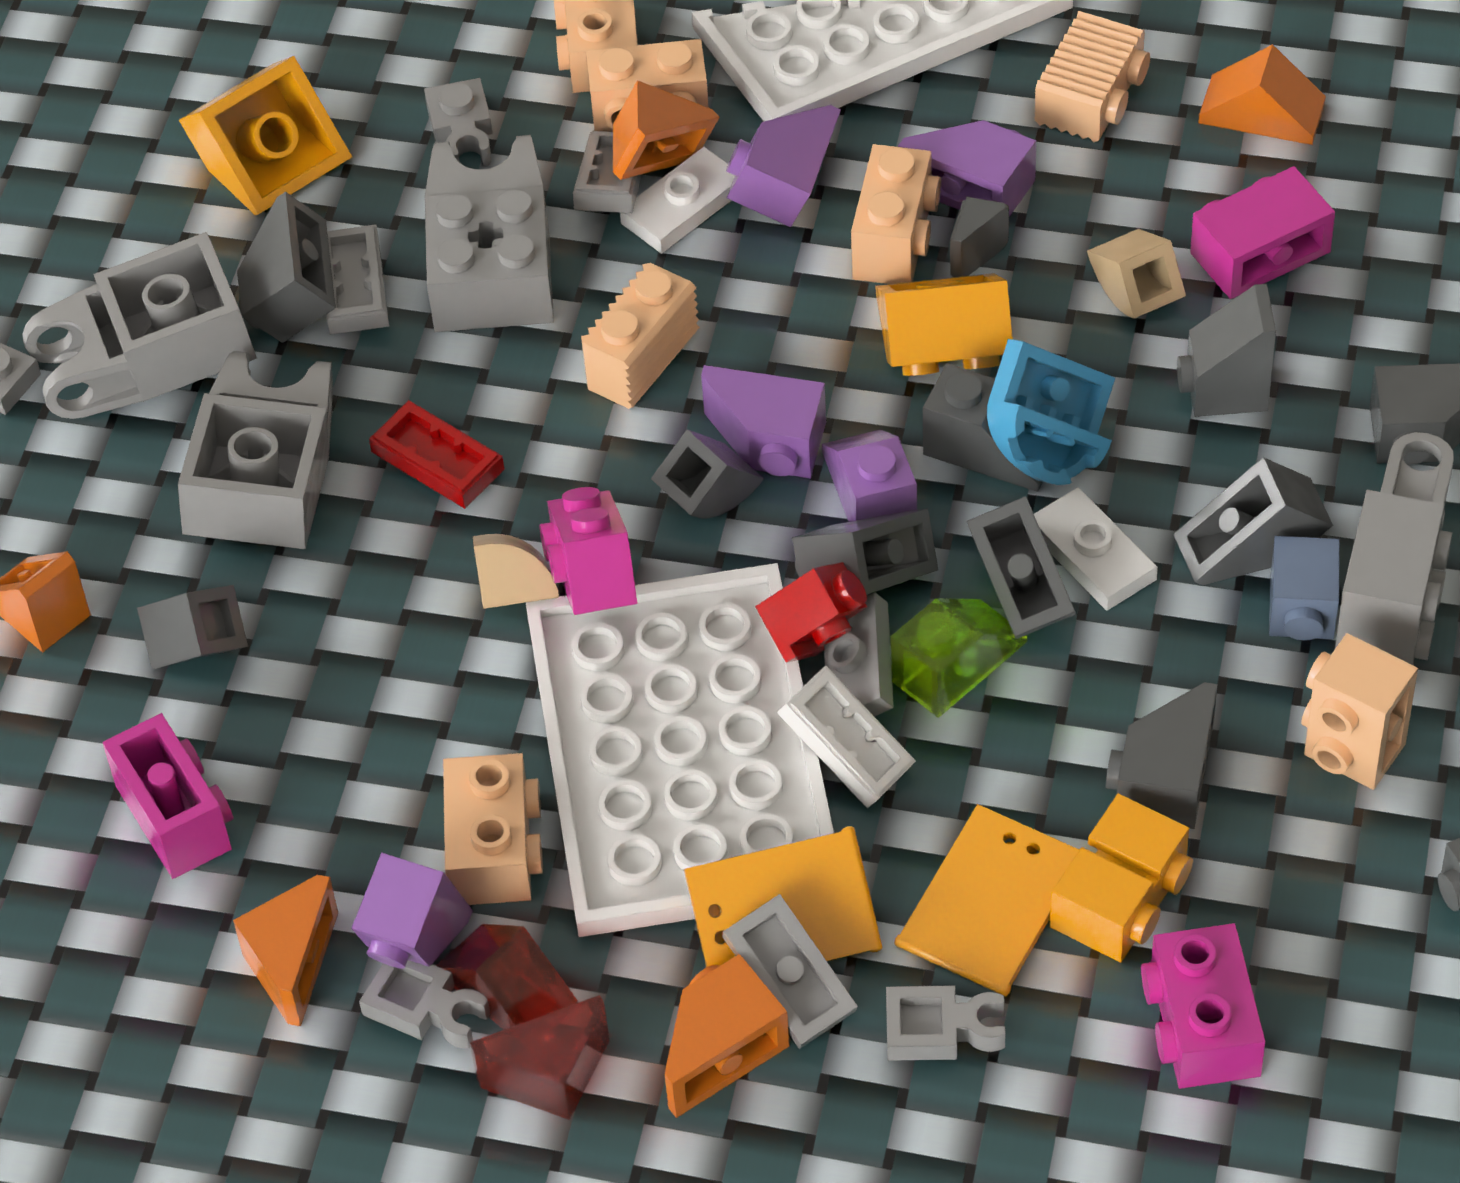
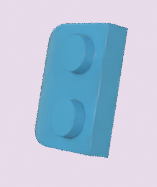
(1048, 413)

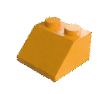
(266, 136)
(945, 322)

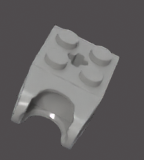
(487, 242)
(141, 330)
(257, 457)
(1398, 543)

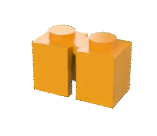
(1115, 893)

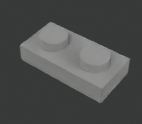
(791, 969)

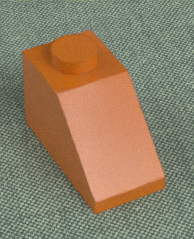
(721, 1033)

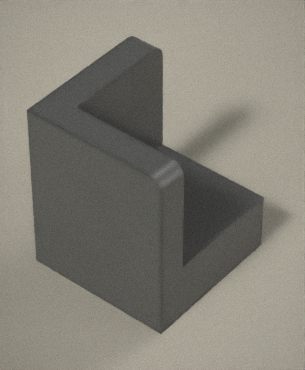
(192, 626)

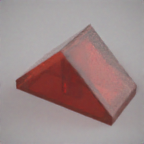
(509, 972)
(545, 1058)

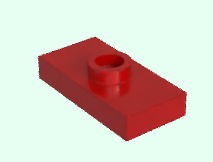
(436, 454)

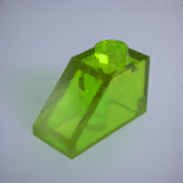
(950, 651)

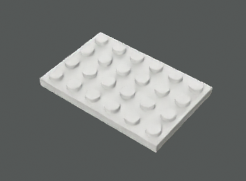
(670, 742)

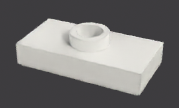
(680, 200)
(1094, 549)
(846, 736)

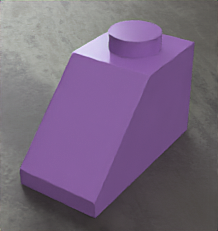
(979, 162)
(781, 163)
(767, 418)
(871, 475)
(409, 913)

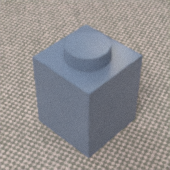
(1304, 587)

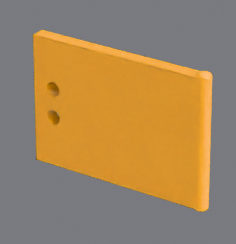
(817, 879)
(988, 900)

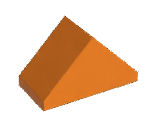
(1264, 98)
(658, 131)
(43, 598)
(288, 942)

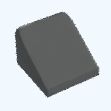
(977, 235)

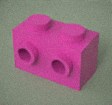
(1262, 232)
(589, 550)
(168, 795)
(1205, 1006)

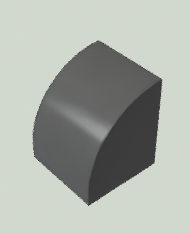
(705, 476)

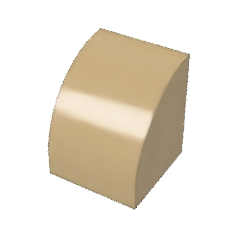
(1138, 272)
(511, 571)

